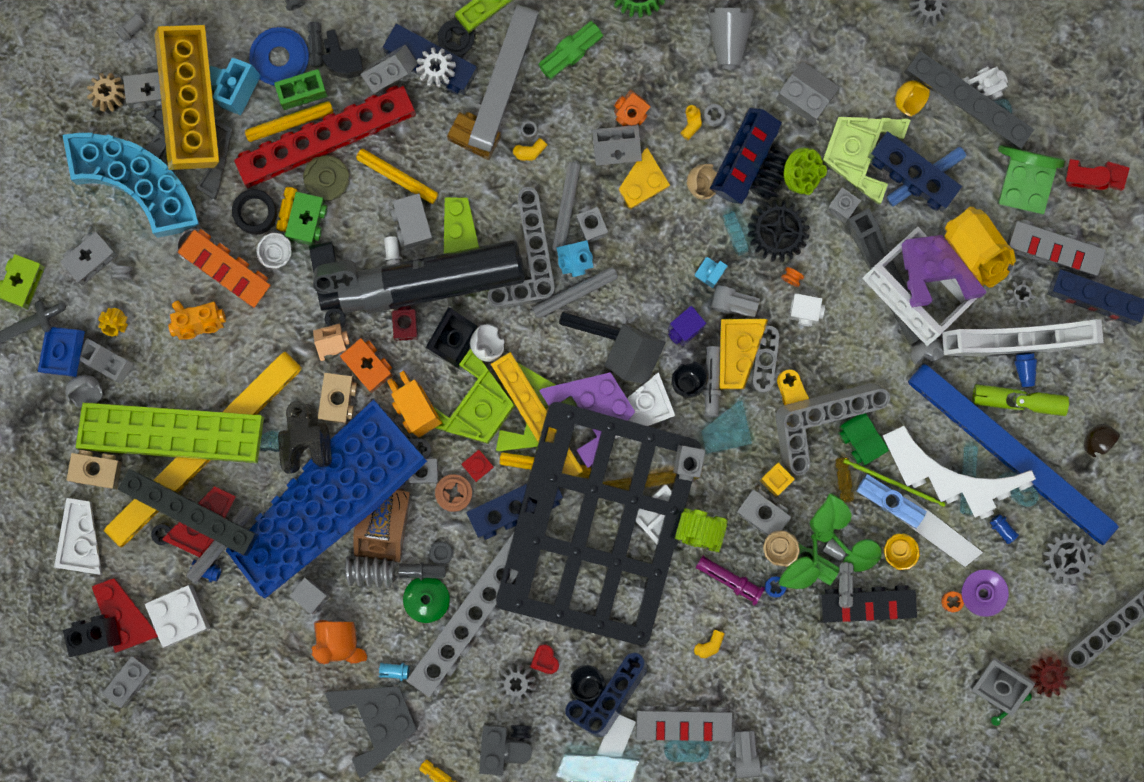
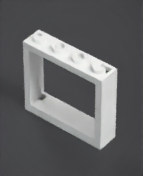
(898, 298)

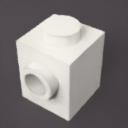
(806, 309)

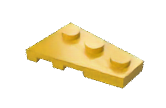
(738, 350)

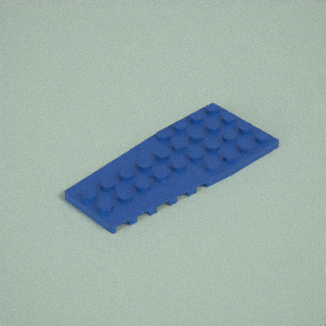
(326, 502)

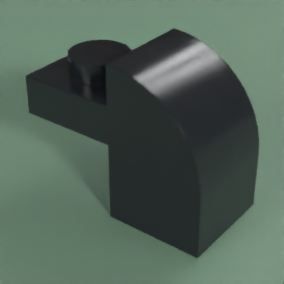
(341, 63)

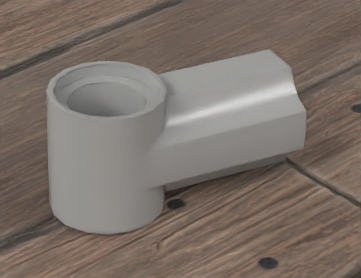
(728, 301)
(746, 760)

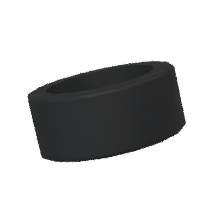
(241, 200)

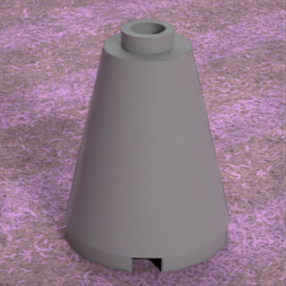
(730, 34)

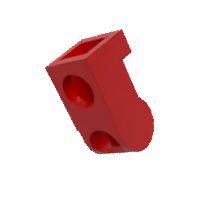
(1088, 178)

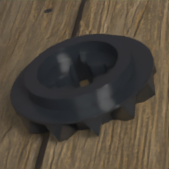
(445, 36)

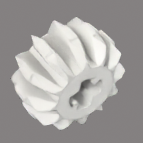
(433, 76)

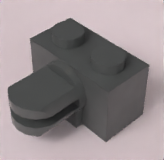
(499, 750)

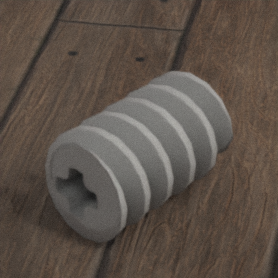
(369, 572)

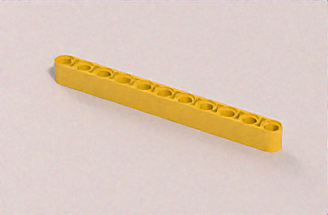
(183, 470)

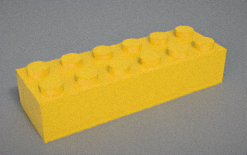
(186, 97)

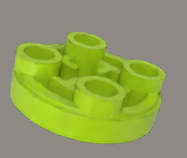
(804, 170)

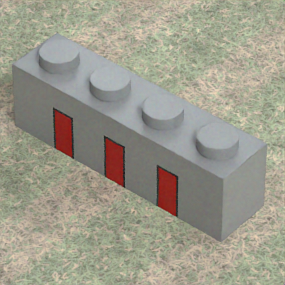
(1056, 250)
(683, 725)

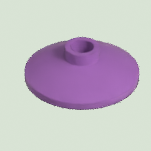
(996, 595)

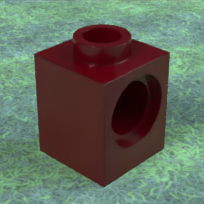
(409, 333)

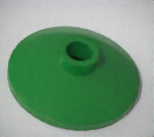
(438, 602)

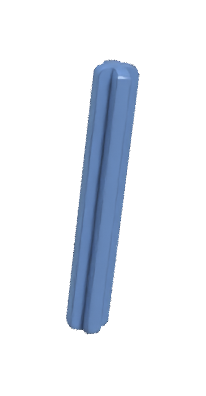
(943, 164)

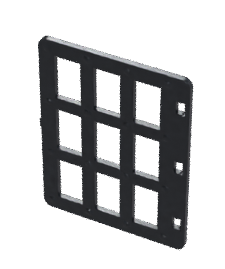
(531, 528)

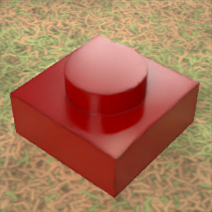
(1119, 175)
(477, 465)

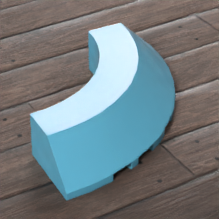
(137, 173)

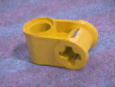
(795, 392)

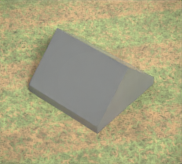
(1003, 686)

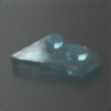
(727, 430)

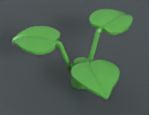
(830, 516)

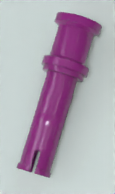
(739, 584)

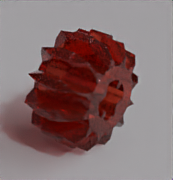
(1057, 673)

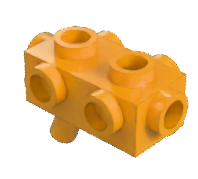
(195, 320)

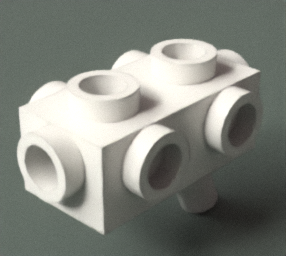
(989, 82)

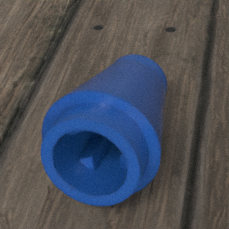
(1026, 368)

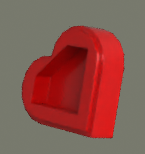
(544, 660)

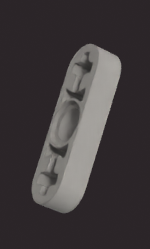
(769, 377)

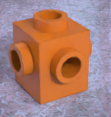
(631, 101)

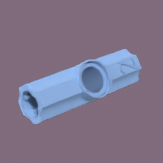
(904, 509)

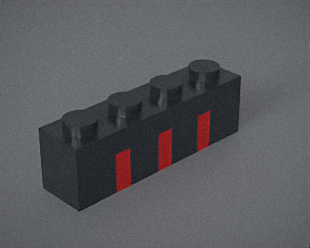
(869, 605)

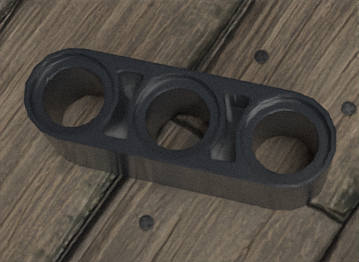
(324, 254)

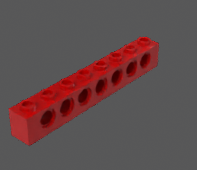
(338, 139)

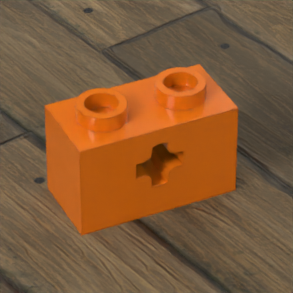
(354, 359)

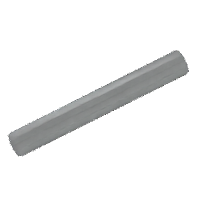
(566, 205)
(575, 292)
(216, 548)

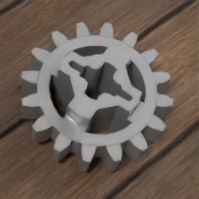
(1062, 567)

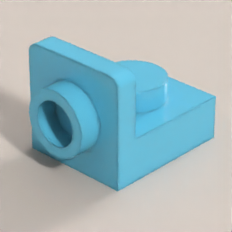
(710, 271)

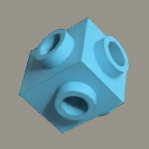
(575, 258)

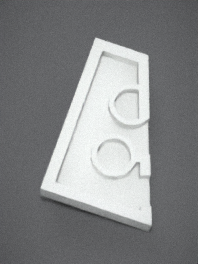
(650, 403)
(78, 539)

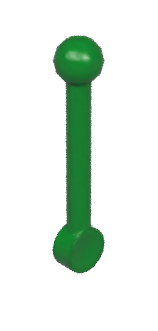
(996, 720)

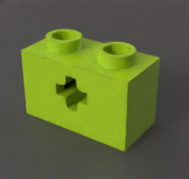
(29, 272)

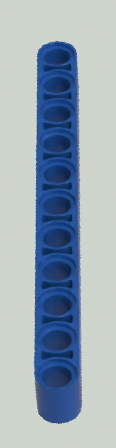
(1013, 454)

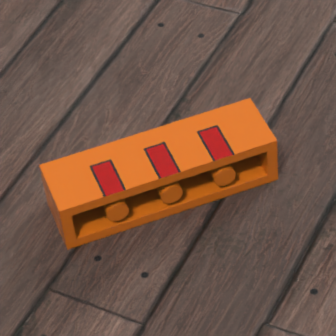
(223, 268)

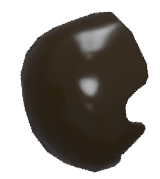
(1100, 439)

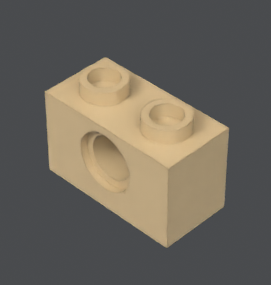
(337, 384)
(80, 470)

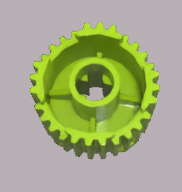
(701, 530)

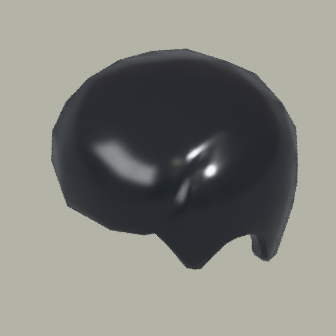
(689, 380)
(587, 683)

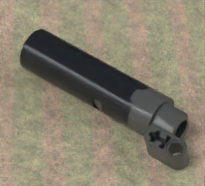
(422, 279)

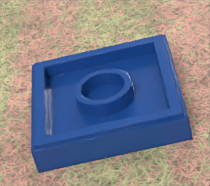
(61, 352)

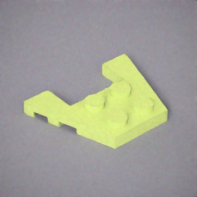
(851, 145)

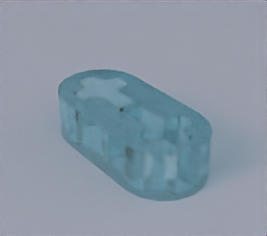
(735, 233)
(1018, 497)
(686, 757)

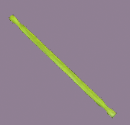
(893, 482)

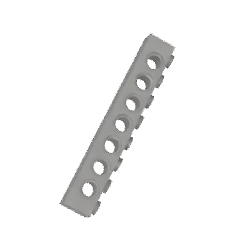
(420, 678)

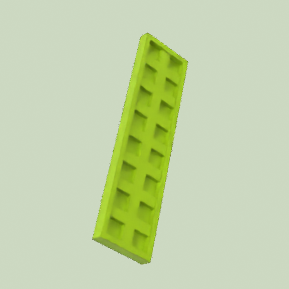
(170, 432)

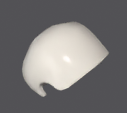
(274, 250)
(486, 343)

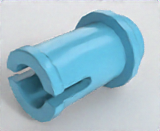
(394, 671)

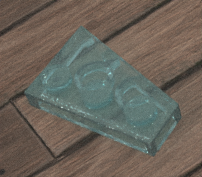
(596, 768)

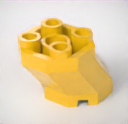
(980, 246)

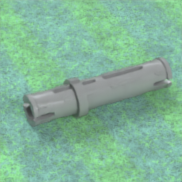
(712, 390)

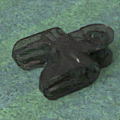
(302, 434)

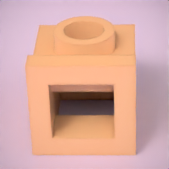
(330, 340)

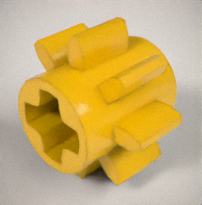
(113, 322)

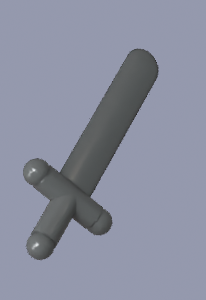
(41, 317)

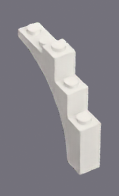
(1022, 340)
(979, 492)

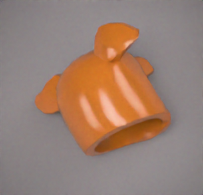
(336, 643)

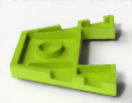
(482, 408)
(515, 441)

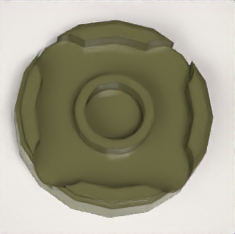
(326, 177)

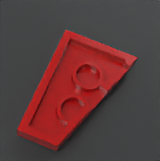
(192, 540)
(130, 621)

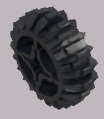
(787, 234)

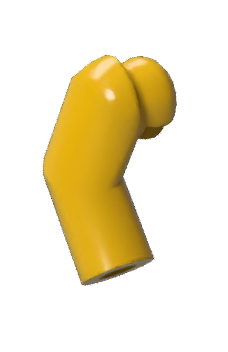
(694, 122)
(529, 153)
(710, 648)

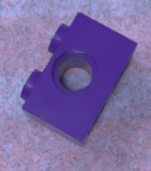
(686, 326)

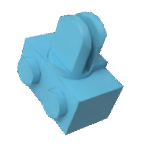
(233, 85)

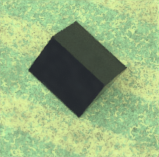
(451, 338)

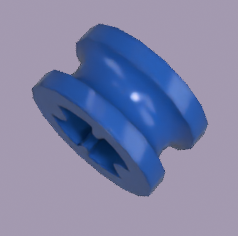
(767, 587)

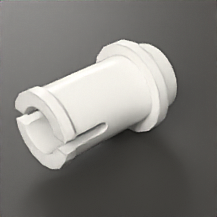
(392, 250)

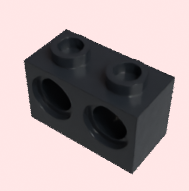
(91, 636)

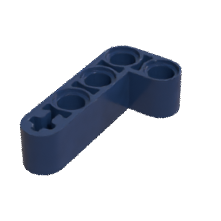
(611, 692)

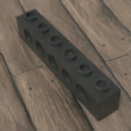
(188, 512)

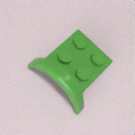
(1028, 179)

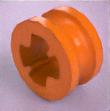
(792, 277)
(952, 594)

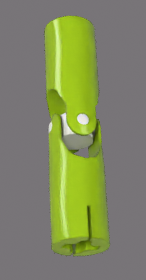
(1037, 402)

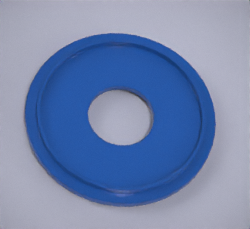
(275, 38)

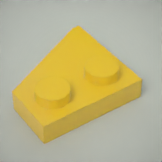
(643, 181)

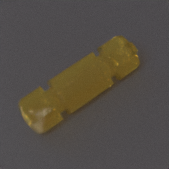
(844, 480)

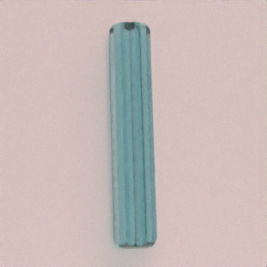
(969, 468)

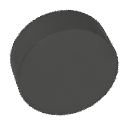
(441, 553)

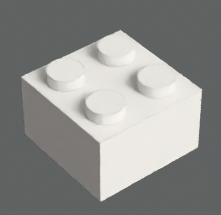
(177, 616)

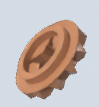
(443, 497)

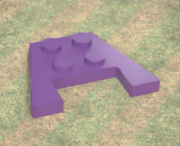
(935, 260)
(595, 394)

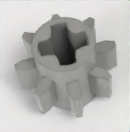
(1014, 298)

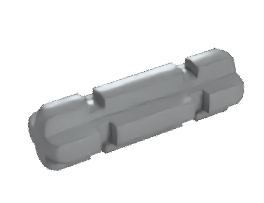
(846, 585)

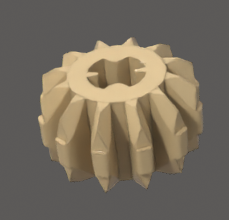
(104, 83)

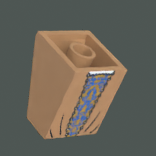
(384, 529)

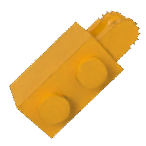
(414, 406)

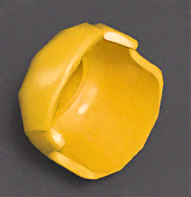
(911, 97)
(901, 551)

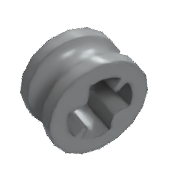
(707, 118)
(121, 272)

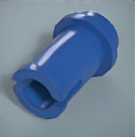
(1003, 528)
(212, 573)

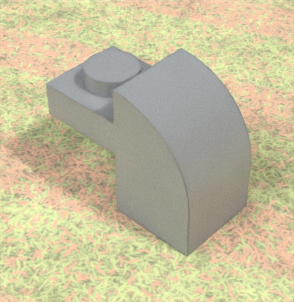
(105, 361)

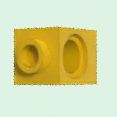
(776, 479)

